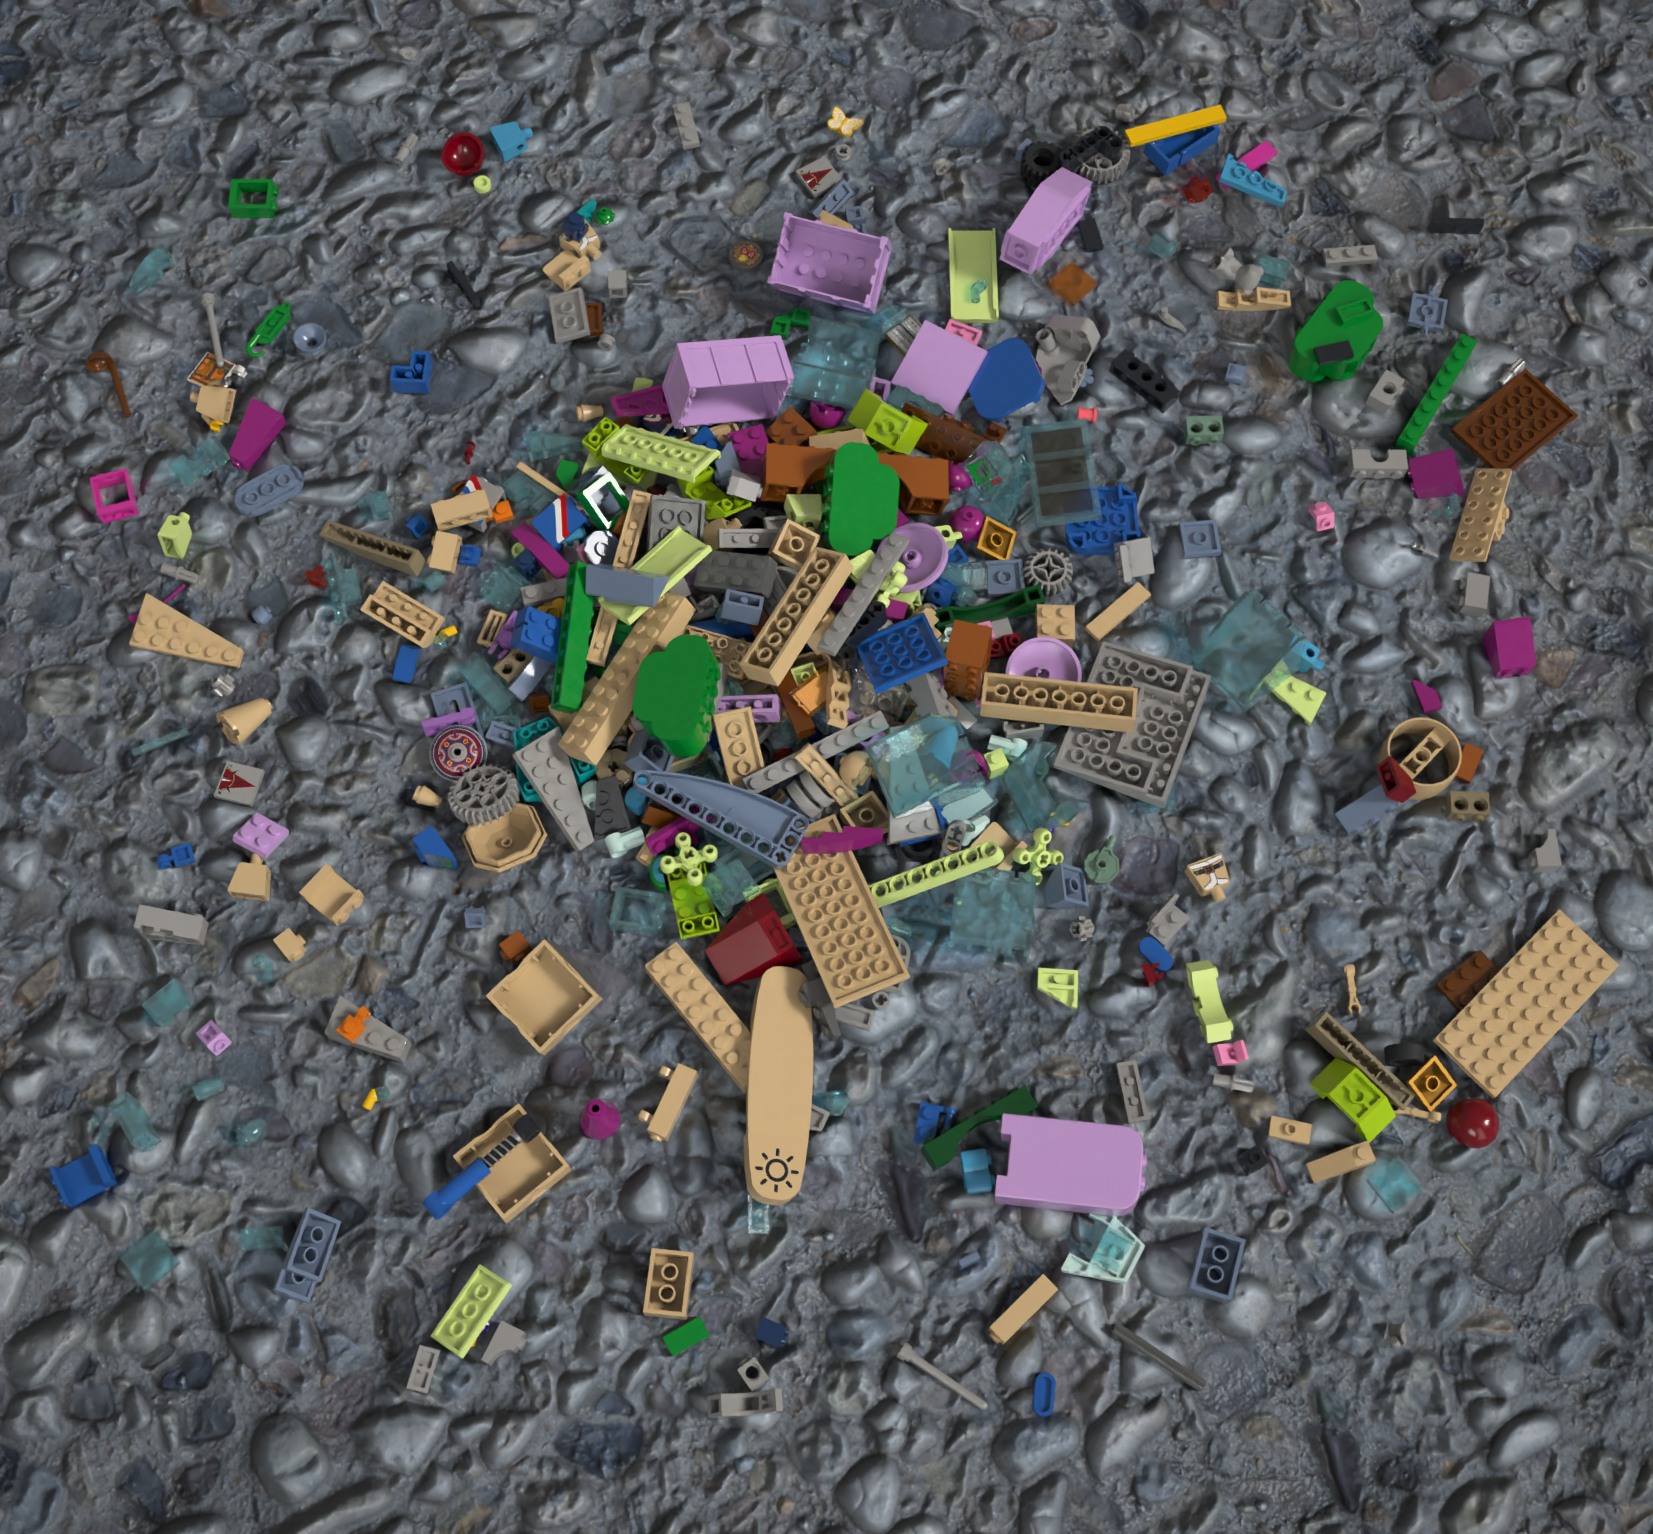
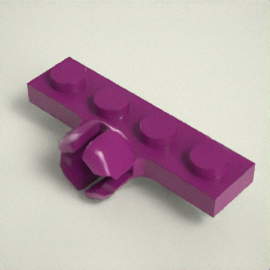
(666, 836)

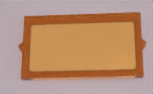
(812, 692)

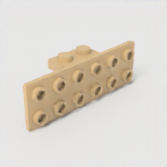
(1482, 516)

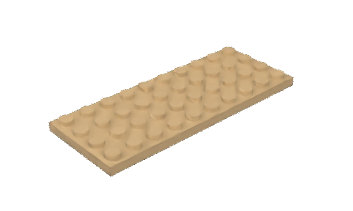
(840, 920)
(1525, 1003)

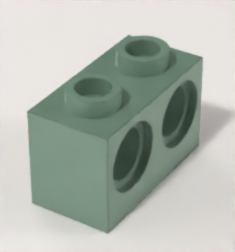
(1202, 426)

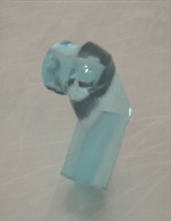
(978, 288)
(1454, 506)
(265, 965)

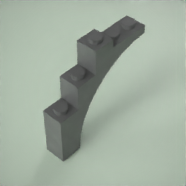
(816, 995)

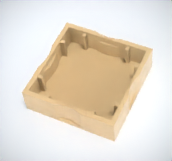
(544, 997)
(521, 1174)

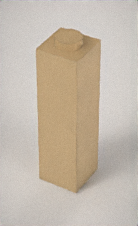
(1022, 1310)

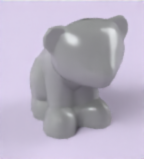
(1227, 267)

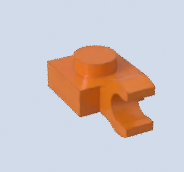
(501, 512)
(353, 1026)

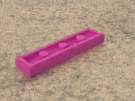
(1255, 158)

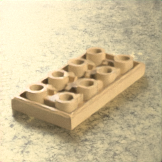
(726, 649)

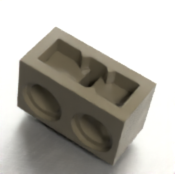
(510, 663)
(1466, 801)

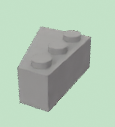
(170, 925)

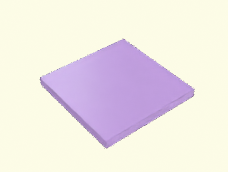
(939, 366)

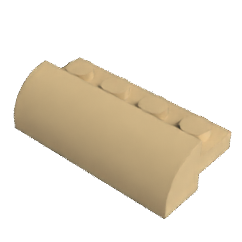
(403, 614)

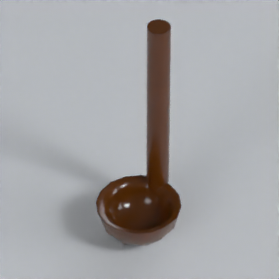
(102, 361)

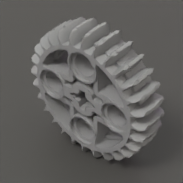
(1099, 167)
(483, 794)

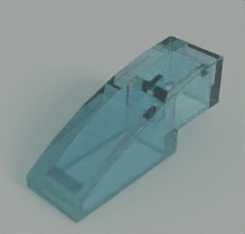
(151, 269)

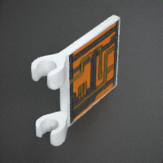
(208, 370)

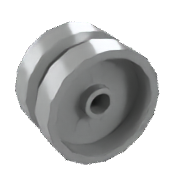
(809, 794)

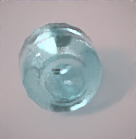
(251, 1132)

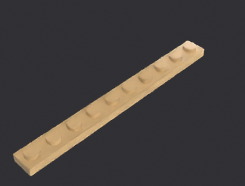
(623, 558)

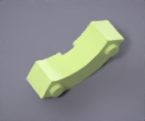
(1207, 1001)

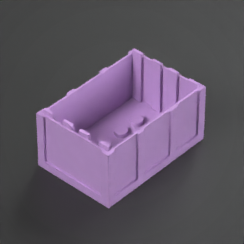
(830, 264)
(727, 381)

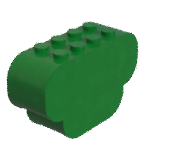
(1325, 329)
(858, 500)
(678, 694)

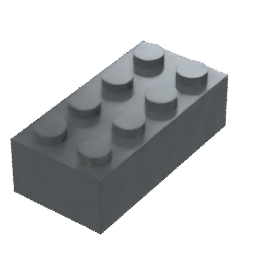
(736, 572)

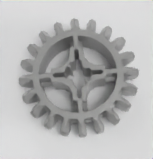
(1061, 571)

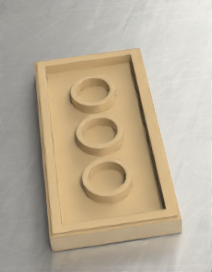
(738, 744)

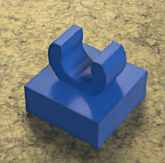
(417, 525)
(470, 555)

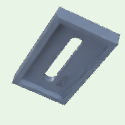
(460, 694)

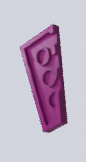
(641, 402)

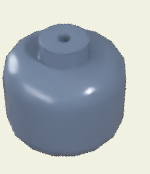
(262, 614)

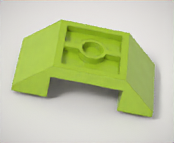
(886, 423)
(594, 442)
(717, 503)
(692, 905)
(1355, 1097)

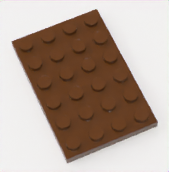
(1514, 423)

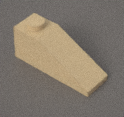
(1341, 1162)

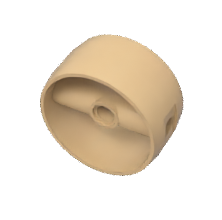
(1437, 738)

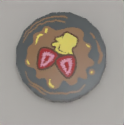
(745, 256)

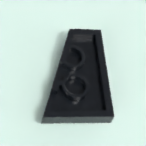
(610, 809)

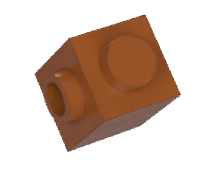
(515, 948)

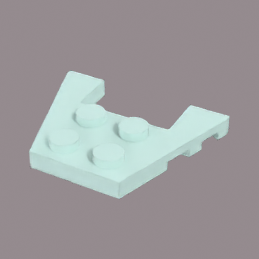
(1095, 1269)

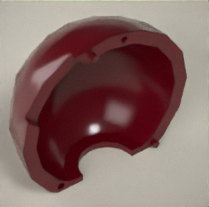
(463, 154)
(1473, 1122)

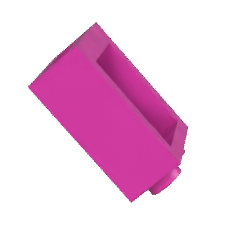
(119, 510)

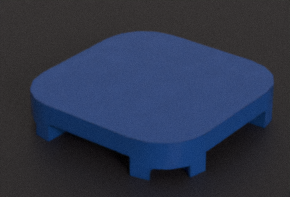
(1006, 380)
(1117, 523)

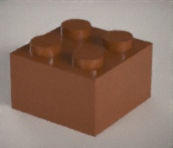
(791, 429)

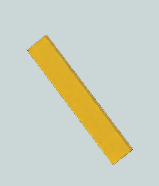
(1175, 125)

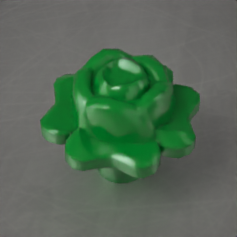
(604, 216)

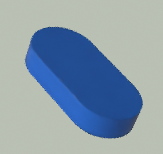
(1155, 953)
(1043, 1394)

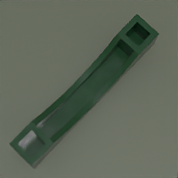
(1012, 606)
(942, 1149)

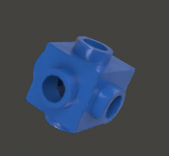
(940, 592)

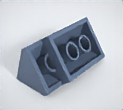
(624, 585)
(307, 1256)

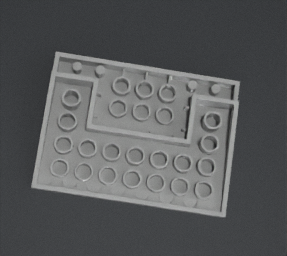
(1166, 712)

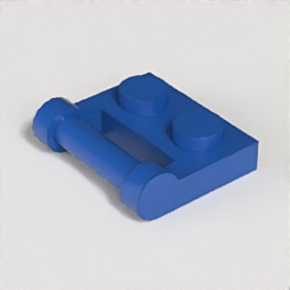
(928, 1120)

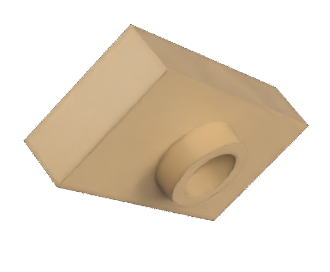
(1289, 1130)

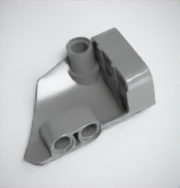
(1064, 352)

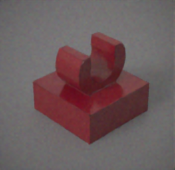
(1150, 975)

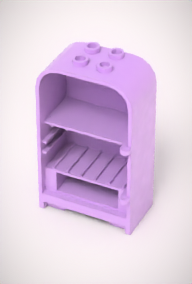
(1071, 1165)

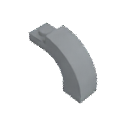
(745, 1404)

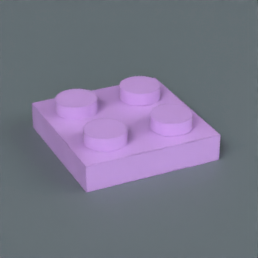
(260, 835)

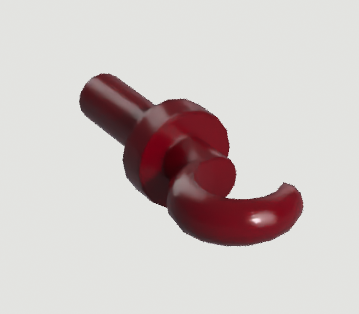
(468, 452)

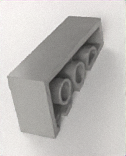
(929, 695)
(375, 1039)

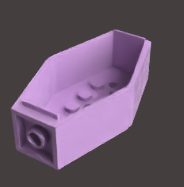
(1045, 220)

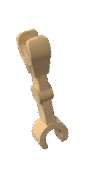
(1349, 972)
(1432, 1116)

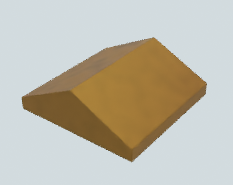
(995, 540)
(1431, 1083)

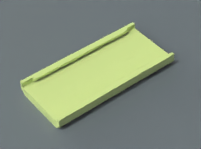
(972, 259)
(659, 452)
(670, 557)

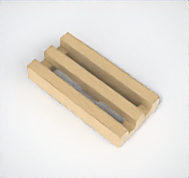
(487, 642)

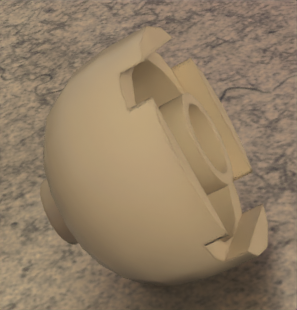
(855, 769)

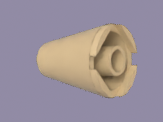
(244, 719)

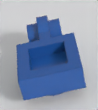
(181, 856)

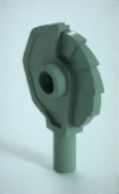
(1102, 865)

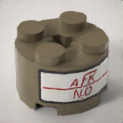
(614, 760)

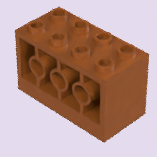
(967, 659)

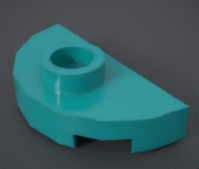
(588, 210)

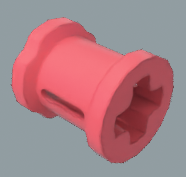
(1090, 414)

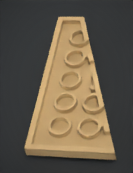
(172, 633)

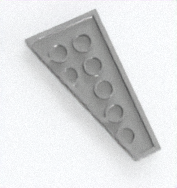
(553, 779)
(912, 826)

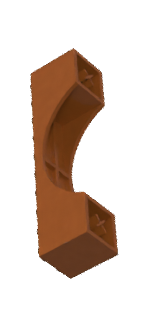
(797, 468)

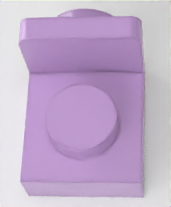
(213, 1037)

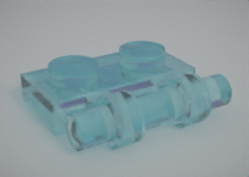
(1108, 1240)

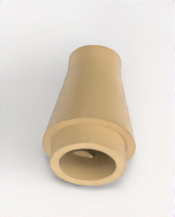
(588, 412)
(427, 797)

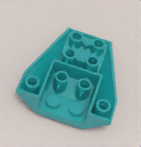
(522, 737)

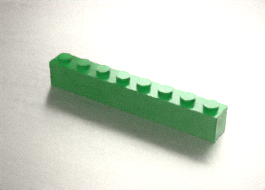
(1436, 394)
(573, 642)

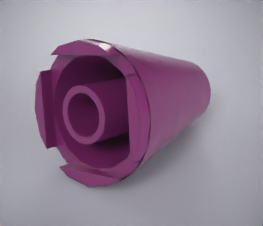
(599, 1119)

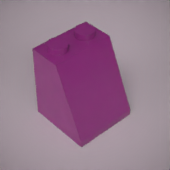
(1435, 475)
(1510, 647)

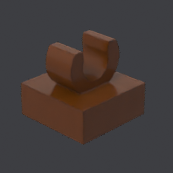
(995, 432)
(539, 702)

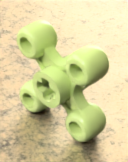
(892, 584)
(1037, 854)
(688, 859)

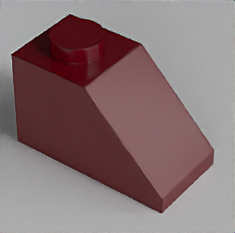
(1395, 780)

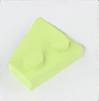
(1059, 984)

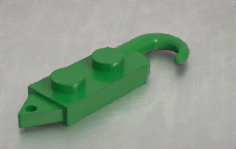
(269, 328)

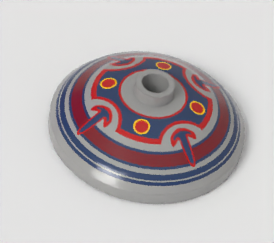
(455, 737)

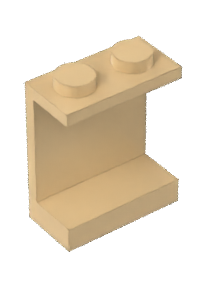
(332, 895)

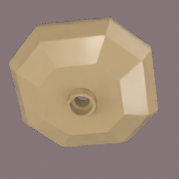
(505, 841)

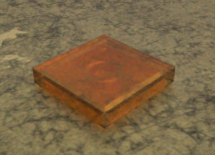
(1072, 284)

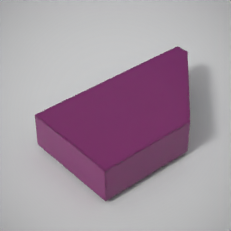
(1426, 697)

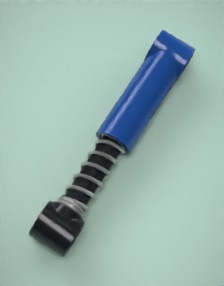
(441, 1200)

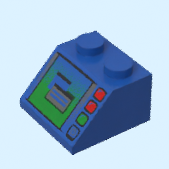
(433, 850)

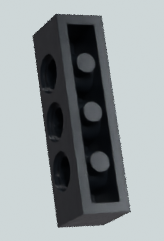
(1162, 400)

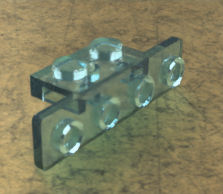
(343, 587)

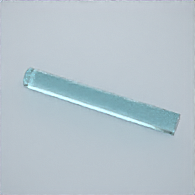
(160, 741)

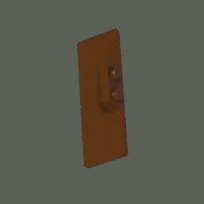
(945, 435)

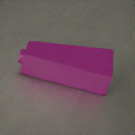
(255, 434)

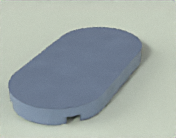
(268, 490)
(601, 548)

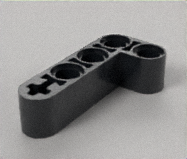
(1096, 141)
(870, 621)

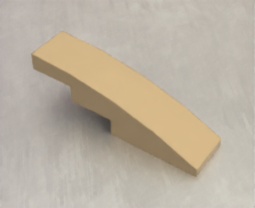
(1259, 300)
(837, 695)

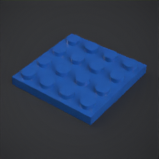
(901, 653)

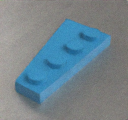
(1241, 178)

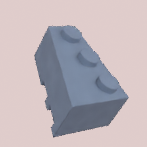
(1365, 811)

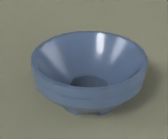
(309, 332)

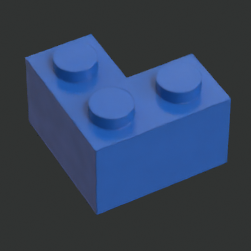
(415, 377)

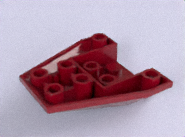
(752, 944)

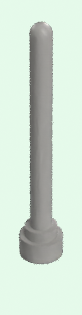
(209, 302)
(907, 1353)

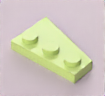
(1301, 697)

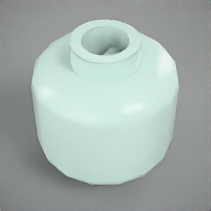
(588, 794)

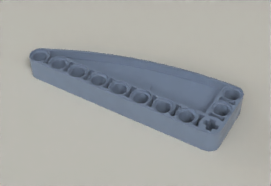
(745, 811)

